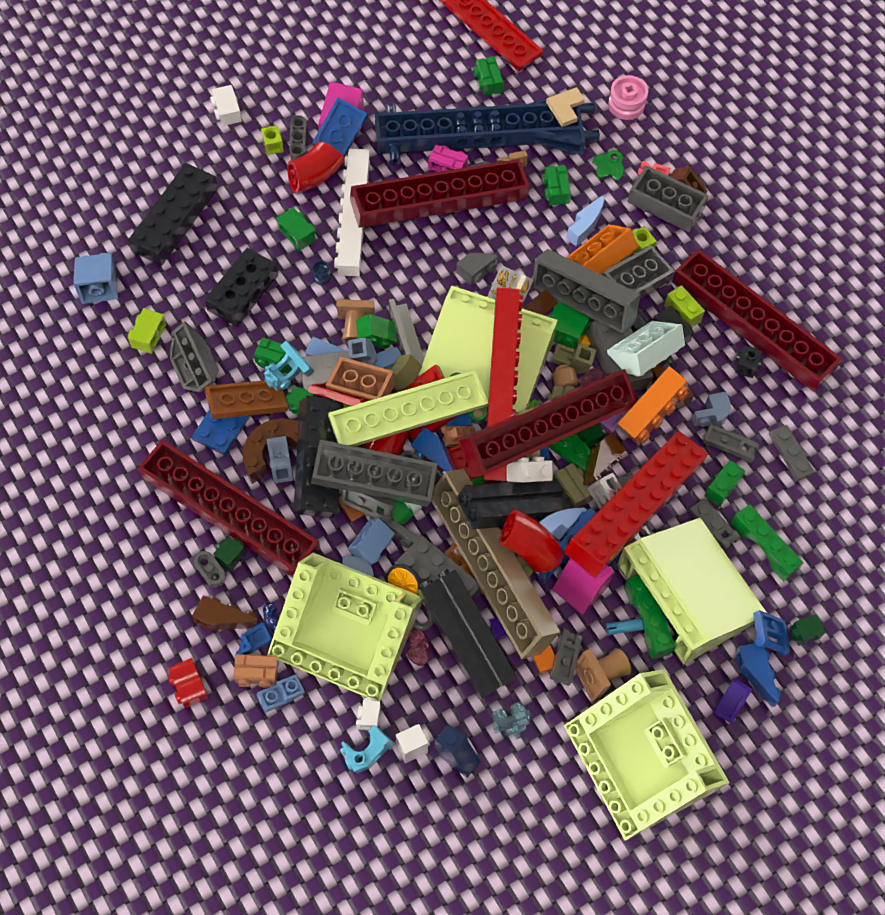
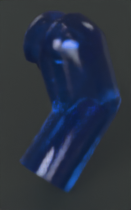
(269, 617)

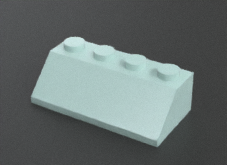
(647, 347)

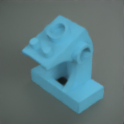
(276, 379)
(378, 746)

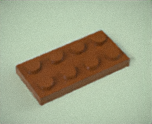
(244, 399)

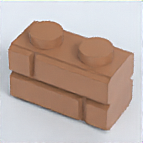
(255, 670)

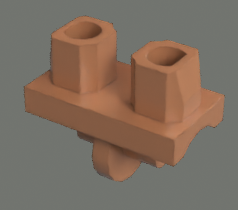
(454, 433)

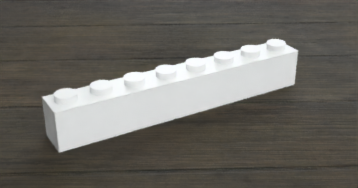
(350, 235)

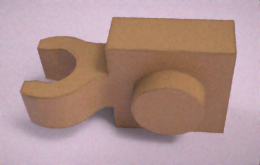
(522, 155)

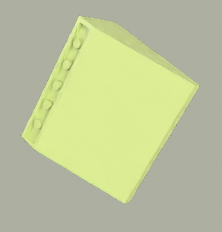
(465, 342)
(692, 586)
(344, 625)
(645, 753)

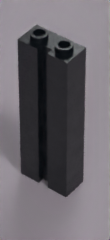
(492, 503)
(466, 633)

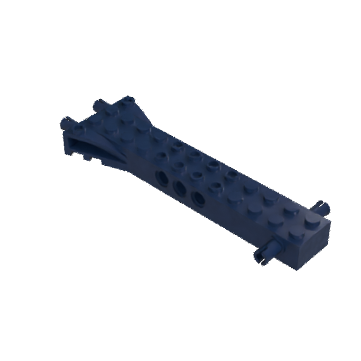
(479, 128)

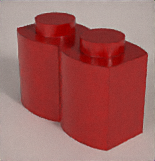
(187, 682)

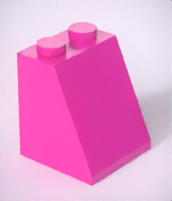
(347, 93)
(580, 587)

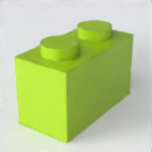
(686, 305)
(147, 330)

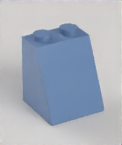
(95, 278)

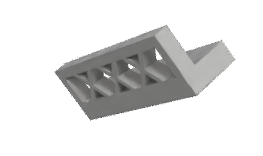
(405, 330)
(603, 493)

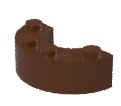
(256, 445)

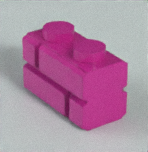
(445, 159)

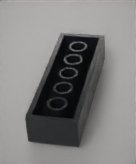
(173, 214)
(313, 427)

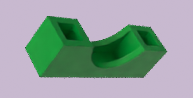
(780, 555)
(657, 634)

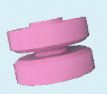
(628, 97)

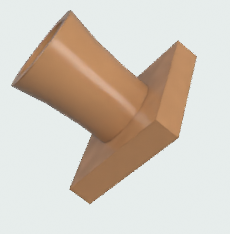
(351, 311)
(597, 673)

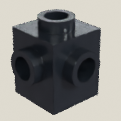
(748, 361)

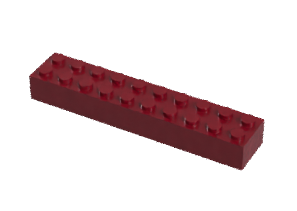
(438, 193)
(757, 320)
(547, 423)
(227, 507)

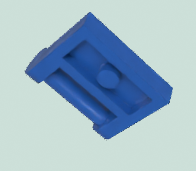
(774, 627)

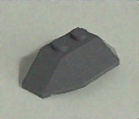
(192, 359)

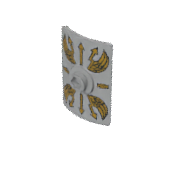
(510, 279)

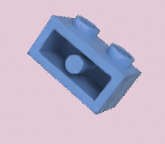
(371, 541)

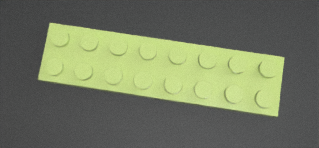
(408, 409)

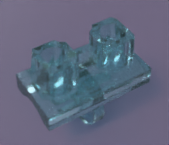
(519, 716)

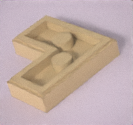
(562, 106)

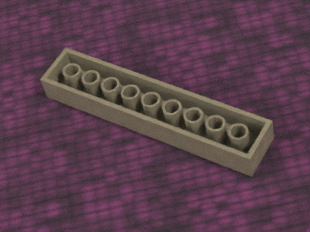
(496, 572)

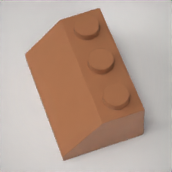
(361, 379)

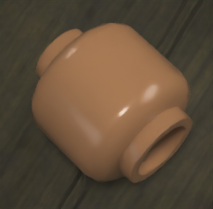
(565, 376)

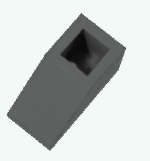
(476, 266)

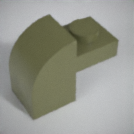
(580, 358)
(405, 371)

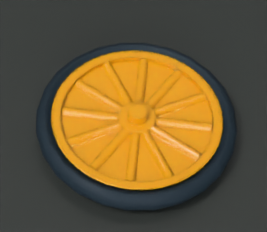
(404, 577)

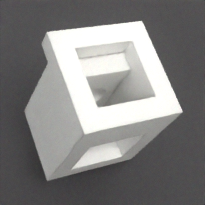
(368, 714)

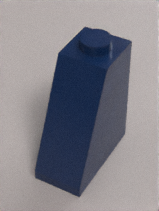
(456, 751)

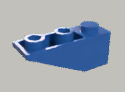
(434, 449)
(756, 668)

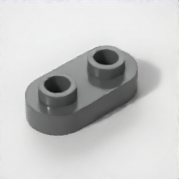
(210, 570)

